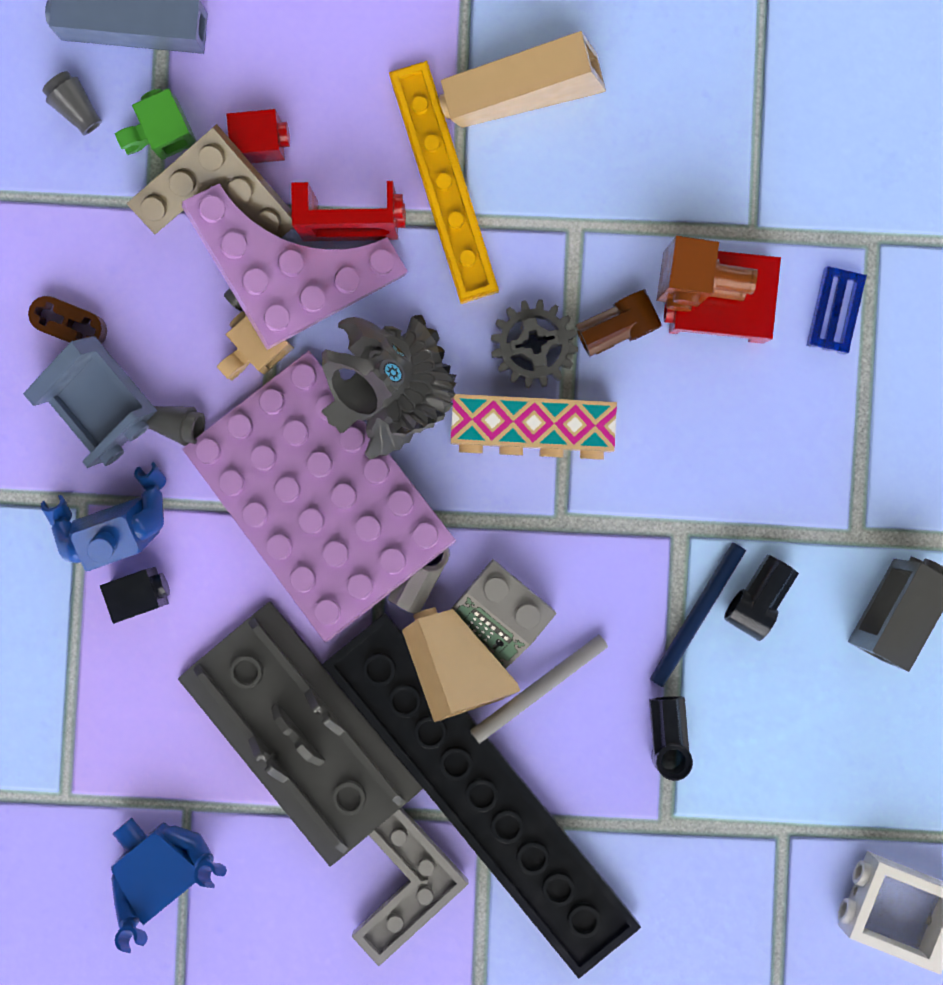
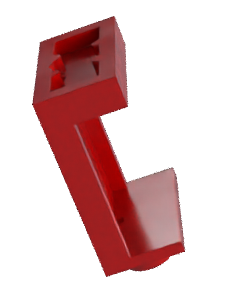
(345, 223)

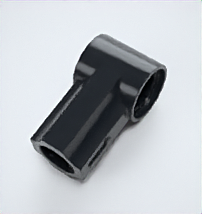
(756, 606)
(670, 733)

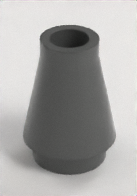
(71, 101)
(178, 423)

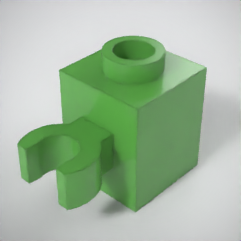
(160, 125)

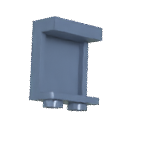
(93, 399)

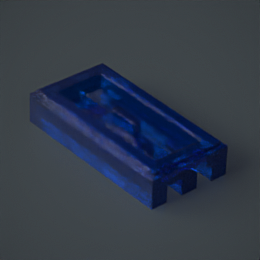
(828, 342)

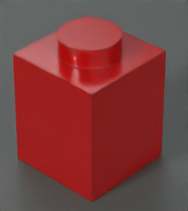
(259, 135)

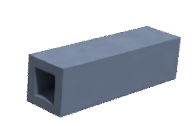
(131, 23)

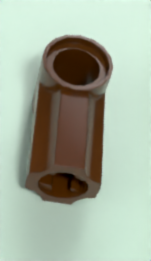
(627, 320)

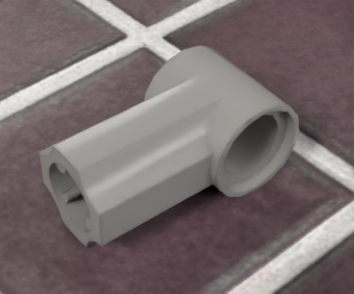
(416, 590)

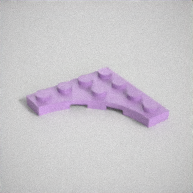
(282, 282)

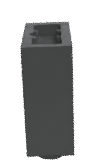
(901, 612)

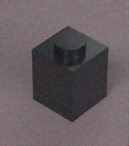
(135, 594)

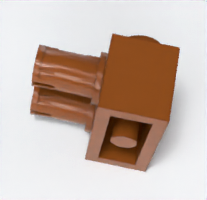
(694, 273)

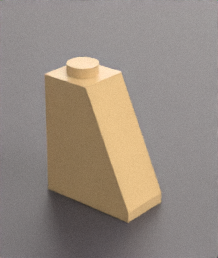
(454, 665)

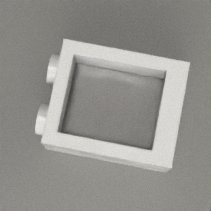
(895, 911)

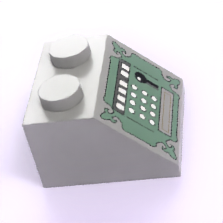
(503, 612)

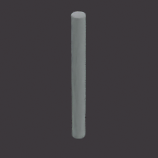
(539, 688)

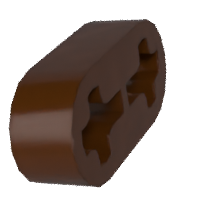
(70, 313)

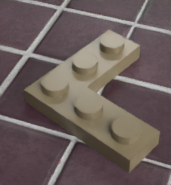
(205, 164)

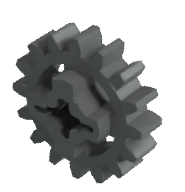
(529, 326)

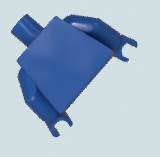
(112, 531)
(155, 874)

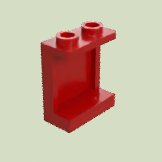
(734, 318)

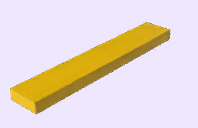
(443, 182)

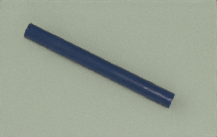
(697, 614)

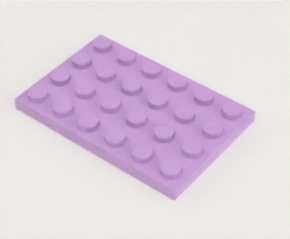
(313, 502)

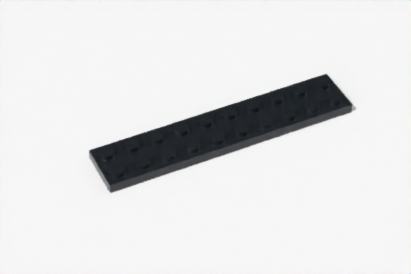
(484, 801)

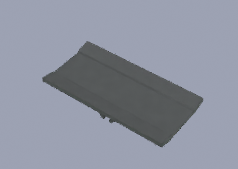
(300, 733)

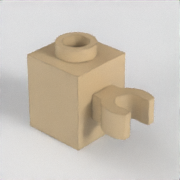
(250, 350)

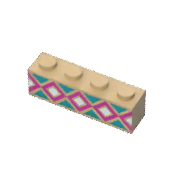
(533, 424)

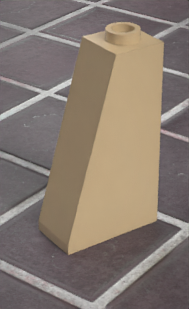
(523, 82)

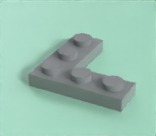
(430, 887)

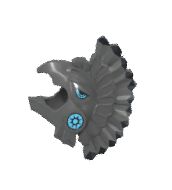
(395, 383)

